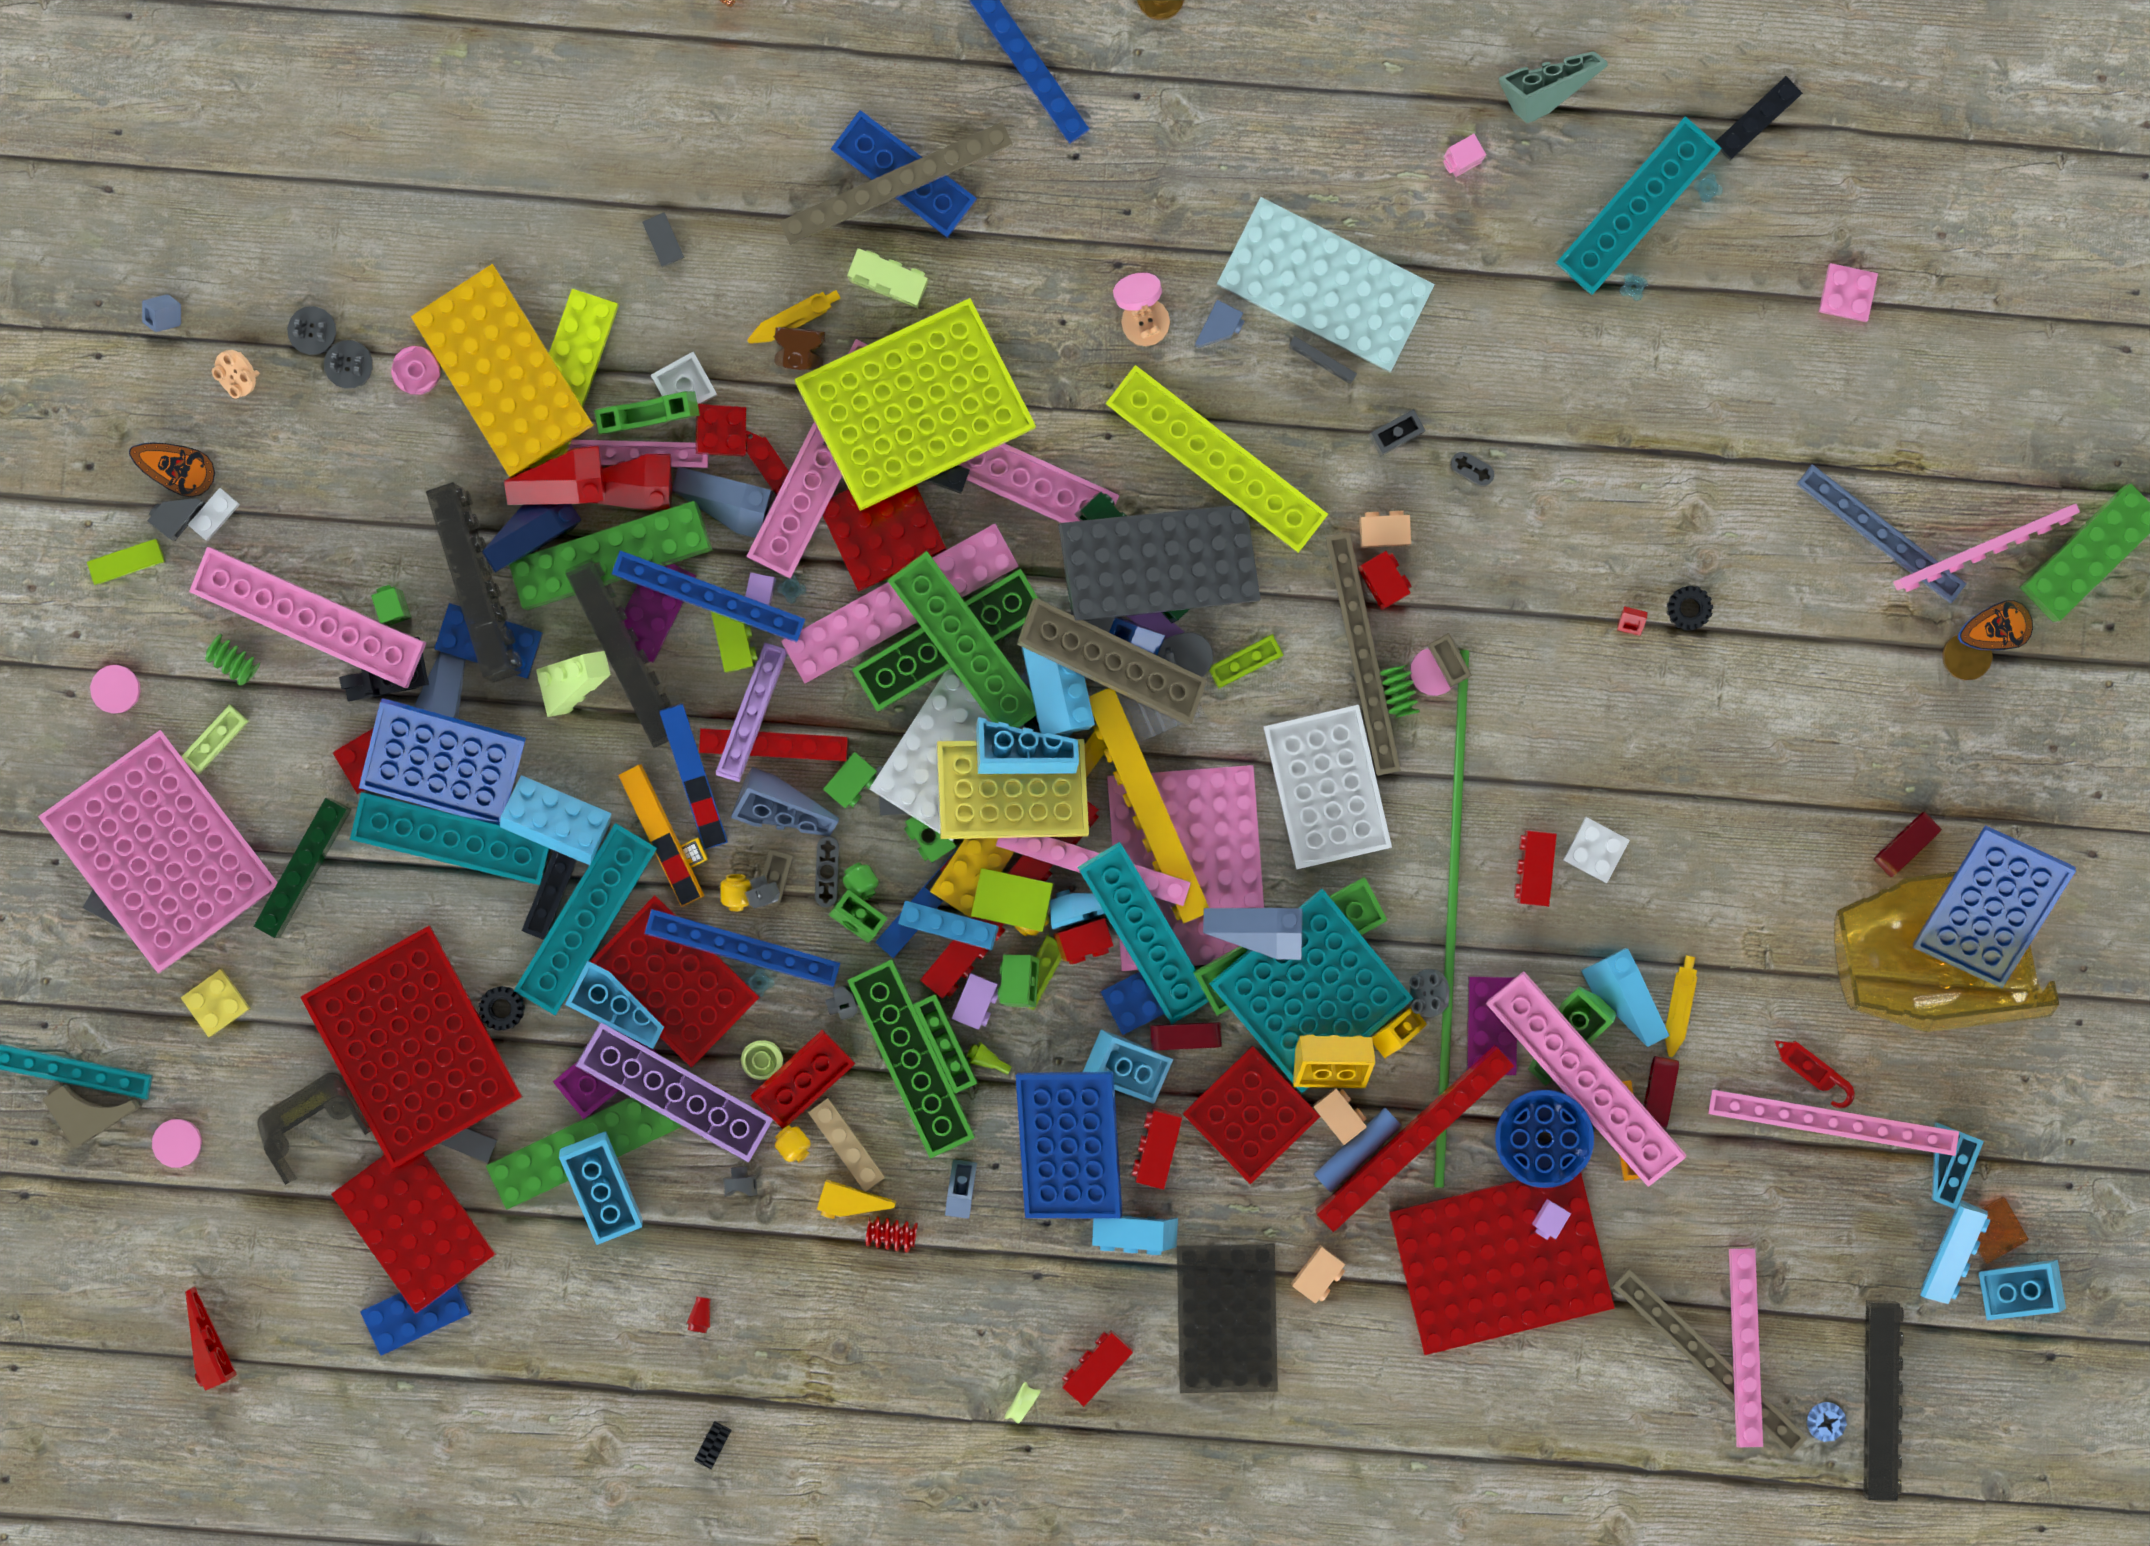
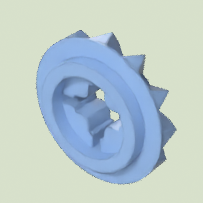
(1815, 1419)

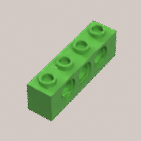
(945, 1043)

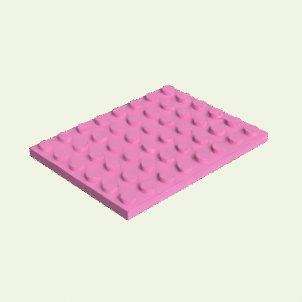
(1220, 835)
(158, 851)

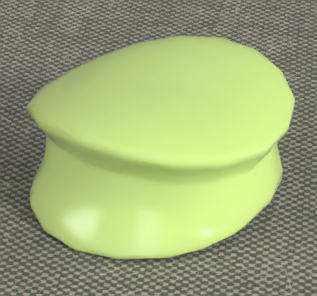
(761, 1059)
(1022, 1403)

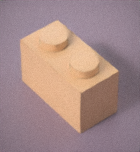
(1385, 530)
(1339, 1115)
(1318, 1274)

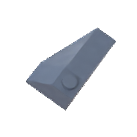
(728, 501)
(444, 686)
(774, 802)
(1262, 930)

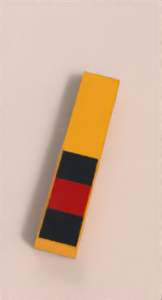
(661, 835)

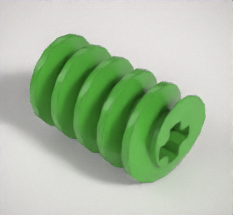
(231, 661)
(1399, 691)

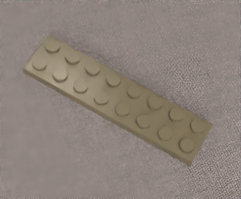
(1112, 661)

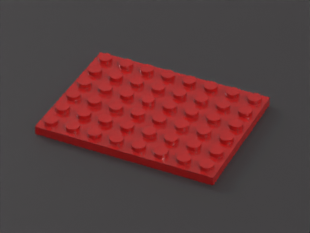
(411, 1047)
(1485, 1271)

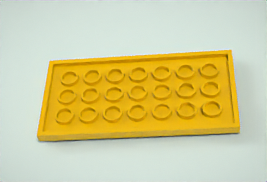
(502, 371)

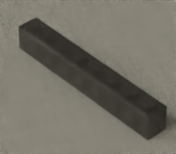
(620, 647)
(1882, 1400)

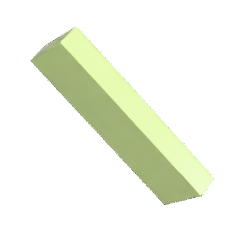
(214, 739)

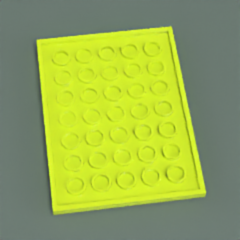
(915, 404)

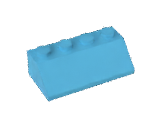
(1058, 696)
(1953, 1253)

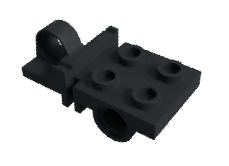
(368, 685)

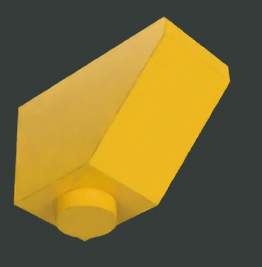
(1398, 1032)

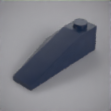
(528, 531)

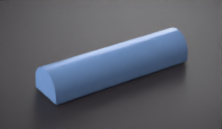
(1357, 1150)

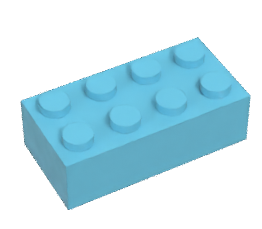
(555, 820)
(600, 1188)

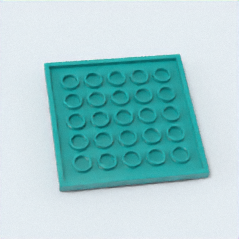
(1331, 991)

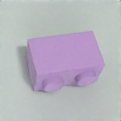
(975, 1001)

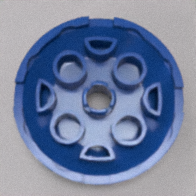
(1551, 1162)

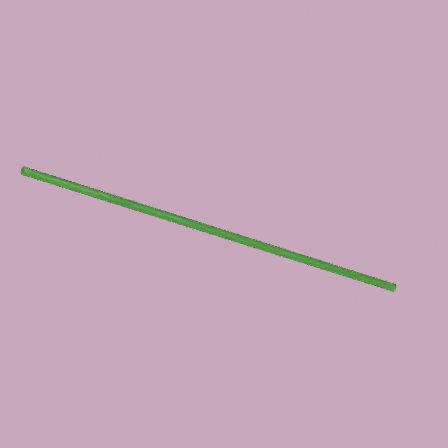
(1452, 909)

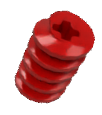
(891, 1234)

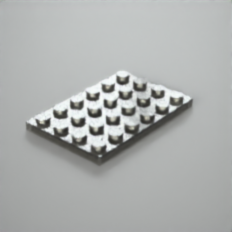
(1227, 1318)

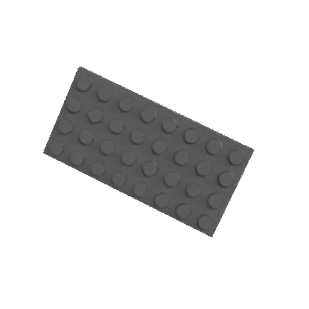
(1159, 562)

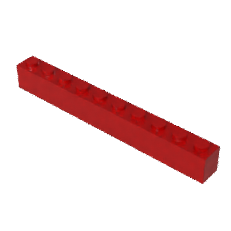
(959, 956)
(1414, 1138)

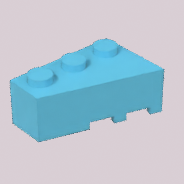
(1953, 1172)
(1135, 1234)

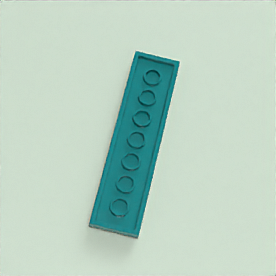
(1638, 205)
(447, 838)
(585, 919)
(1144, 931)

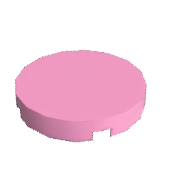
(1137, 291)
(416, 370)
(1427, 675)
(115, 689)
(176, 1143)

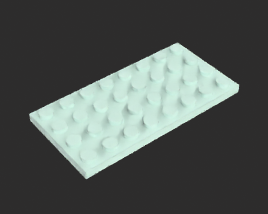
(1325, 284)

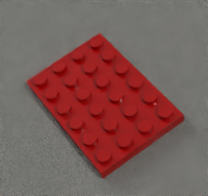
(679, 985)
(414, 1227)

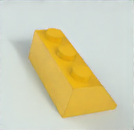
(1333, 1061)

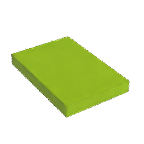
(1012, 899)

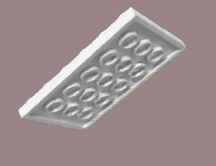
(912, 770)
(1327, 787)

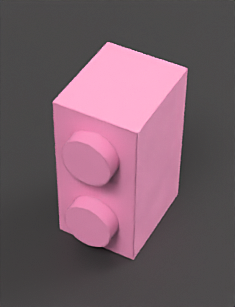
(1464, 155)

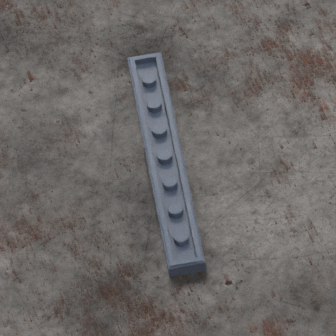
(1877, 530)

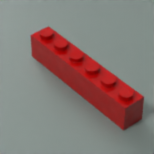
(781, 745)

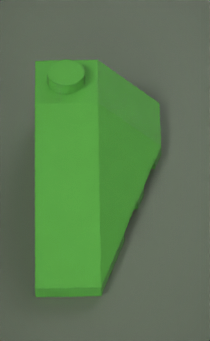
(1589, 1017)

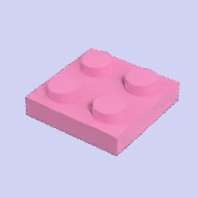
(1848, 292)

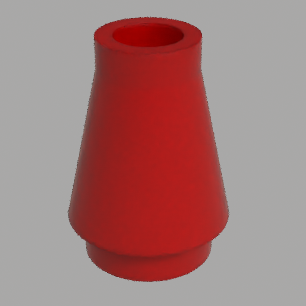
(700, 1315)

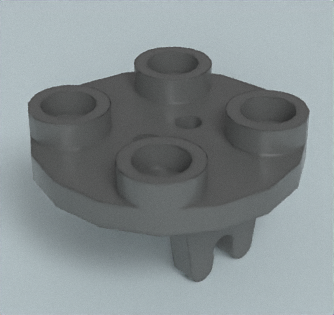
(323, 331)
(360, 364)
(1422, 988)

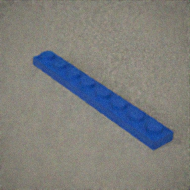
(1031, 68)
(708, 596)
(742, 948)

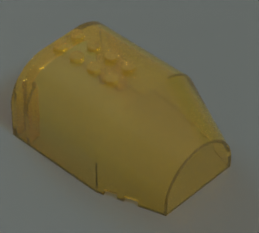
(1910, 988)

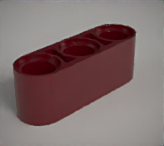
(1907, 844)
(1186, 1036)
(1661, 1089)

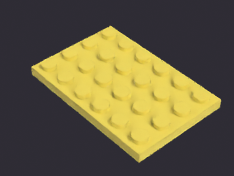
(1007, 803)

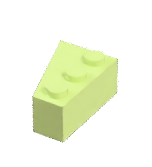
(887, 278)
(570, 680)

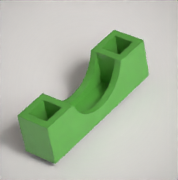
(647, 413)

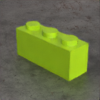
(734, 643)

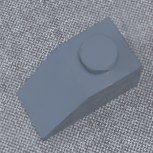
(1220, 325)
(960, 1189)

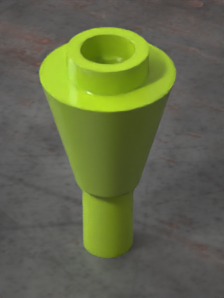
(982, 1056)

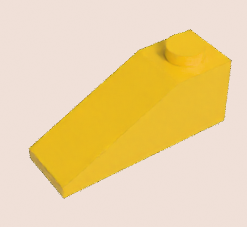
(845, 1201)

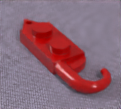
(766, 461)
(1814, 1070)

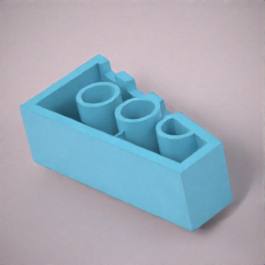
(1023, 751)

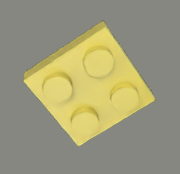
(215, 1003)

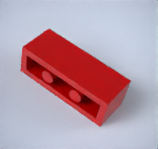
(1535, 868)
(1096, 1367)

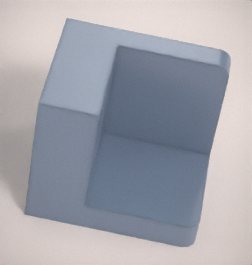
(161, 313)

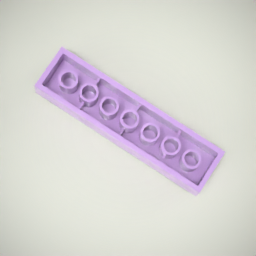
(674, 1092)

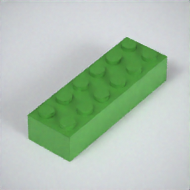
(2090, 554)

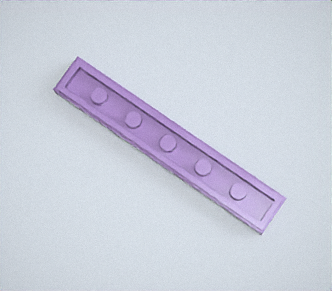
(751, 712)

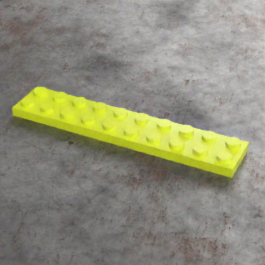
(1216, 459)

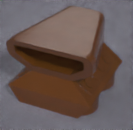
(798, 348)

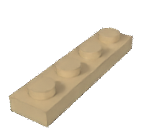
(846, 1144)

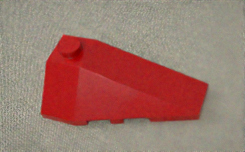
(561, 480)
(639, 483)
(209, 1354)

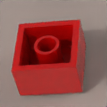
(1384, 579)
(1084, 940)

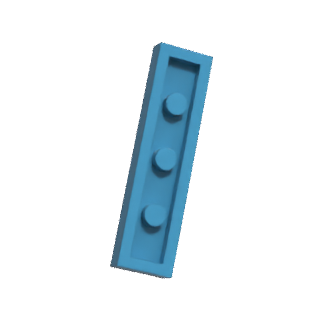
(948, 925)

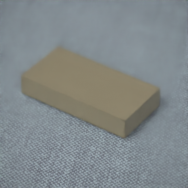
(1449, 660)

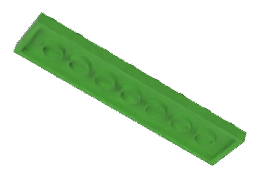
(963, 642)
(1354, 901)
(538, 1164)

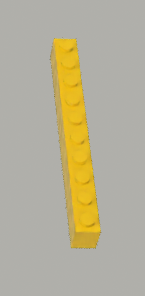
(1145, 799)

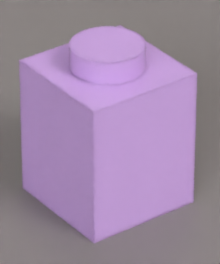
(760, 588)
(1550, 1220)

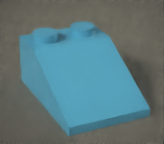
(1135, 1067)
(2022, 1290)

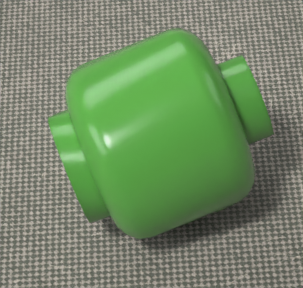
(861, 880)

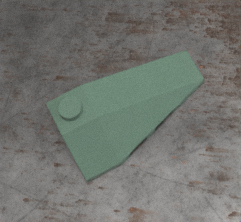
(1543, 89)

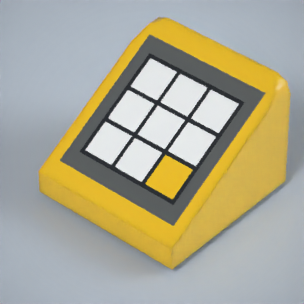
(695, 852)

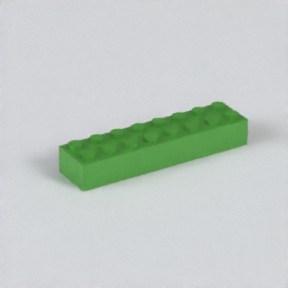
(656, 538)
(917, 659)
(911, 1058)

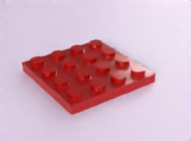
(882, 536)
(1251, 1115)

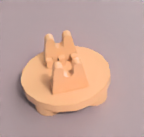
(1150, 332)
(235, 373)

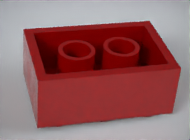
(1157, 1148)

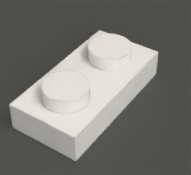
(213, 514)

